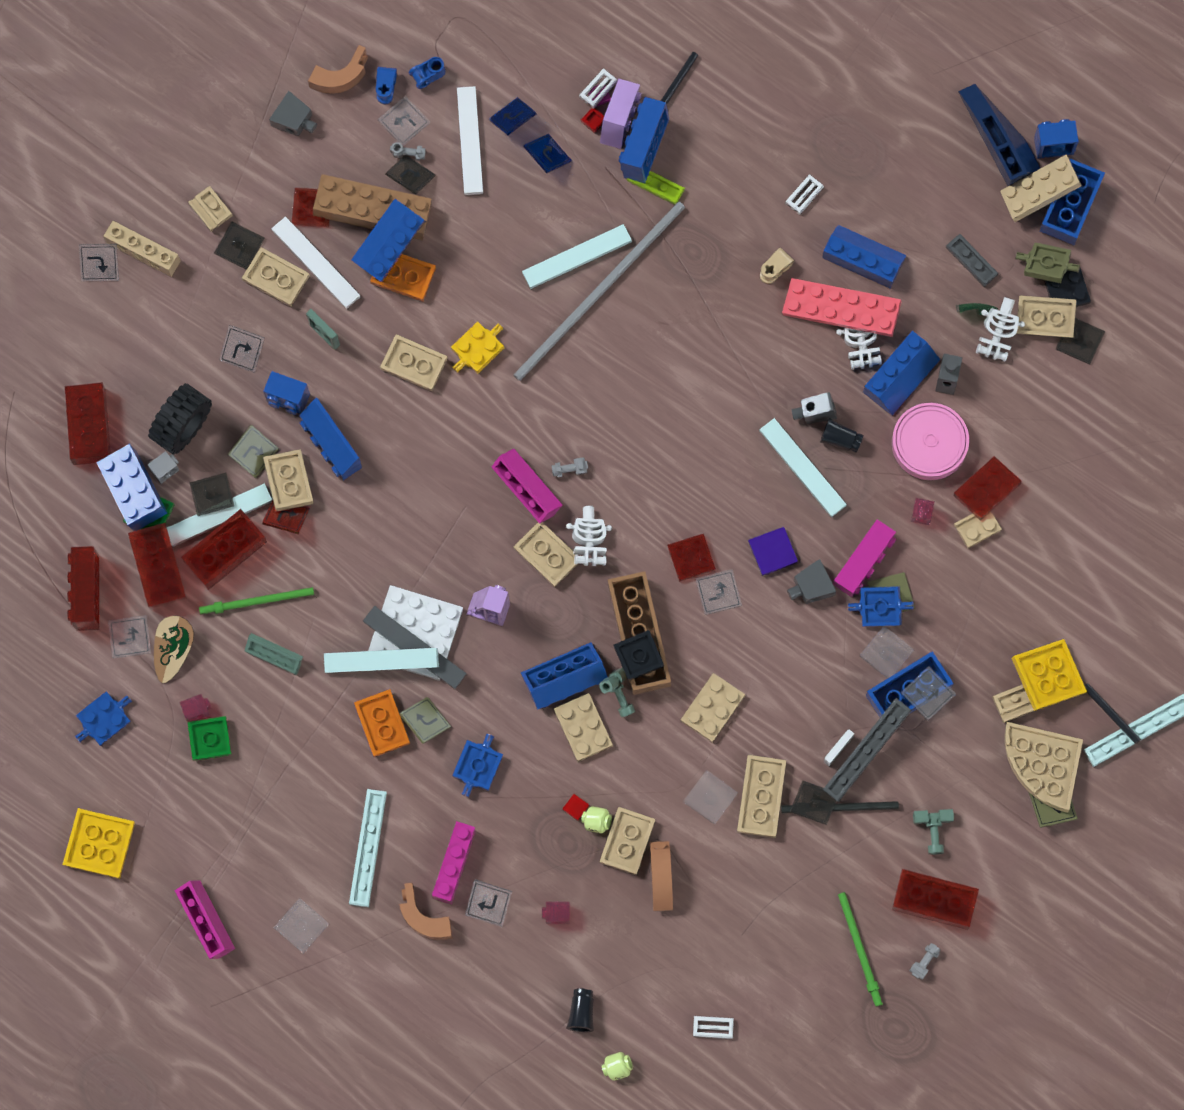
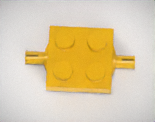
(477, 347)

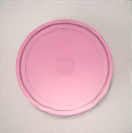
(930, 441)

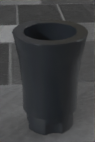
(841, 436)
(581, 1011)

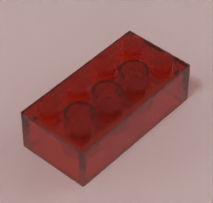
(87, 423)
(224, 549)
(157, 565)
(84, 588)
(935, 899)

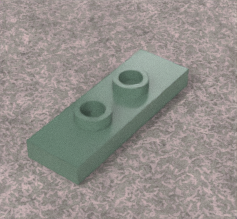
(273, 653)

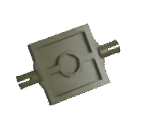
(1047, 262)

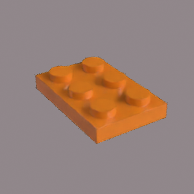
(408, 277)
(382, 723)

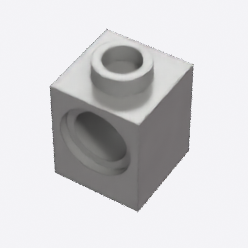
(164, 466)

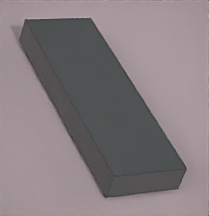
(971, 260)

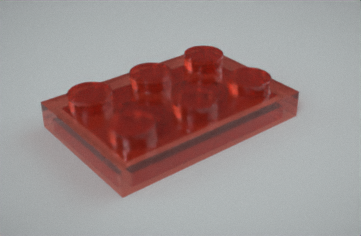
(987, 488)

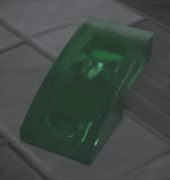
(970, 306)

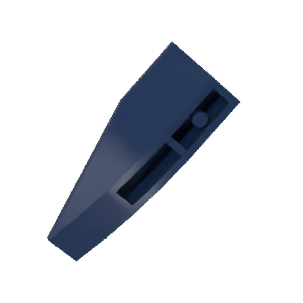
(1000, 136)

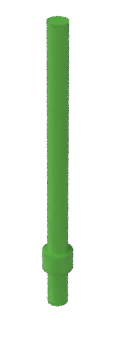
(219, 607)
(872, 985)

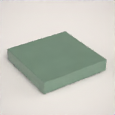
(323, 329)

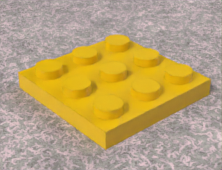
(1049, 674)
(98, 843)

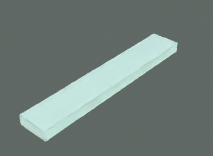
(576, 256)
(802, 467)
(198, 525)
(381, 660)
(1142, 727)
(368, 848)

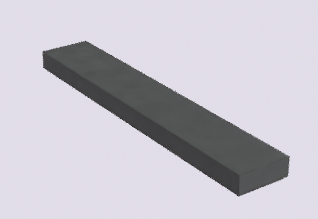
(405, 639)
(867, 749)

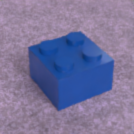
(1056, 139)
(286, 393)

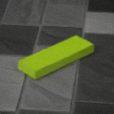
(661, 187)

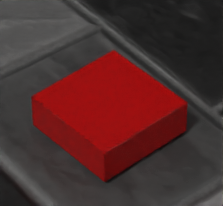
(593, 120)
(575, 807)

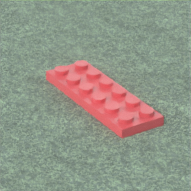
(841, 307)

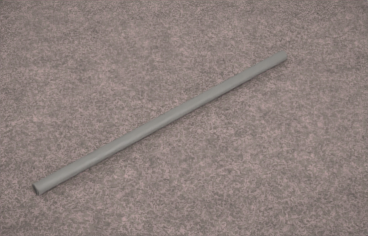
(599, 291)

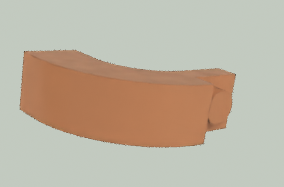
(341, 80)
(661, 876)
(427, 927)

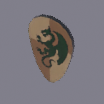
(171, 646)

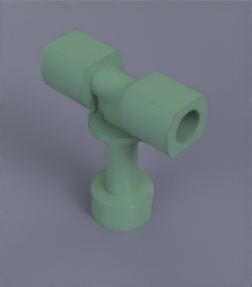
(613, 684)
(933, 821)

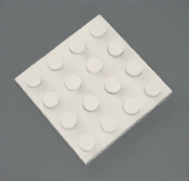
(423, 616)

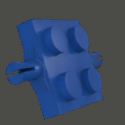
(881, 606)
(103, 718)
(477, 765)

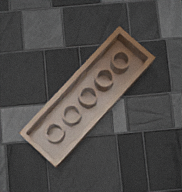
(363, 203)
(634, 616)

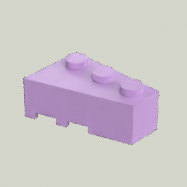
(619, 113)
(490, 604)

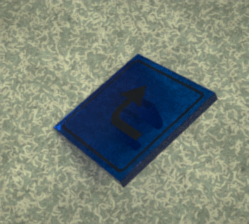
(512, 116)
(547, 153)

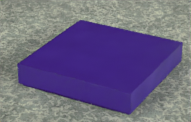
(773, 551)

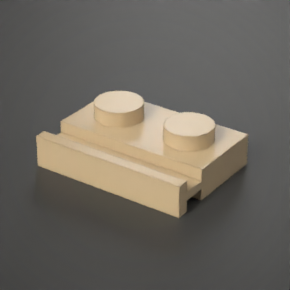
(210, 208)
(974, 531)
(1012, 703)

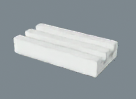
(589, 99)
(794, 206)
(839, 746)
(711, 1027)

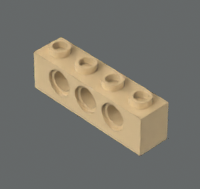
(142, 248)

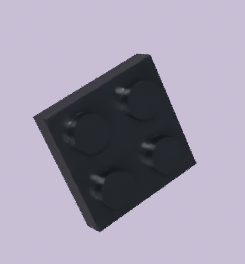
(1071, 287)
(638, 655)

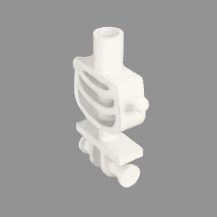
(1005, 311)
(862, 345)
(584, 532)

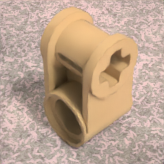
(777, 264)

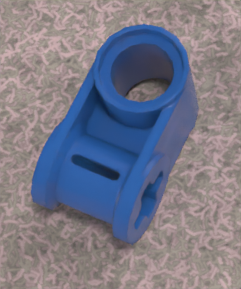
(426, 72)
(385, 82)

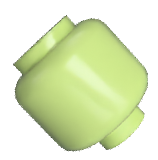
(596, 819)
(617, 1066)

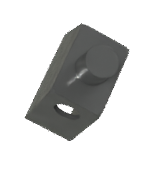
(292, 116)
(949, 373)
(823, 409)
(812, 584)

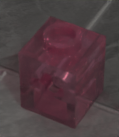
(922, 511)
(195, 708)
(556, 912)

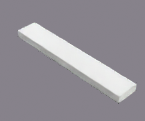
(470, 140)
(316, 262)

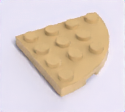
(1044, 763)

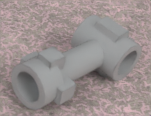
(398, 150)
(579, 466)
(919, 969)

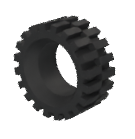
(180, 419)

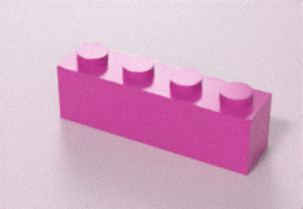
(526, 485)
(864, 558)
(453, 863)
(204, 919)

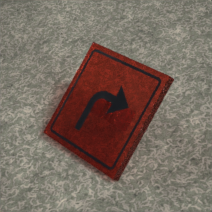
(287, 520)

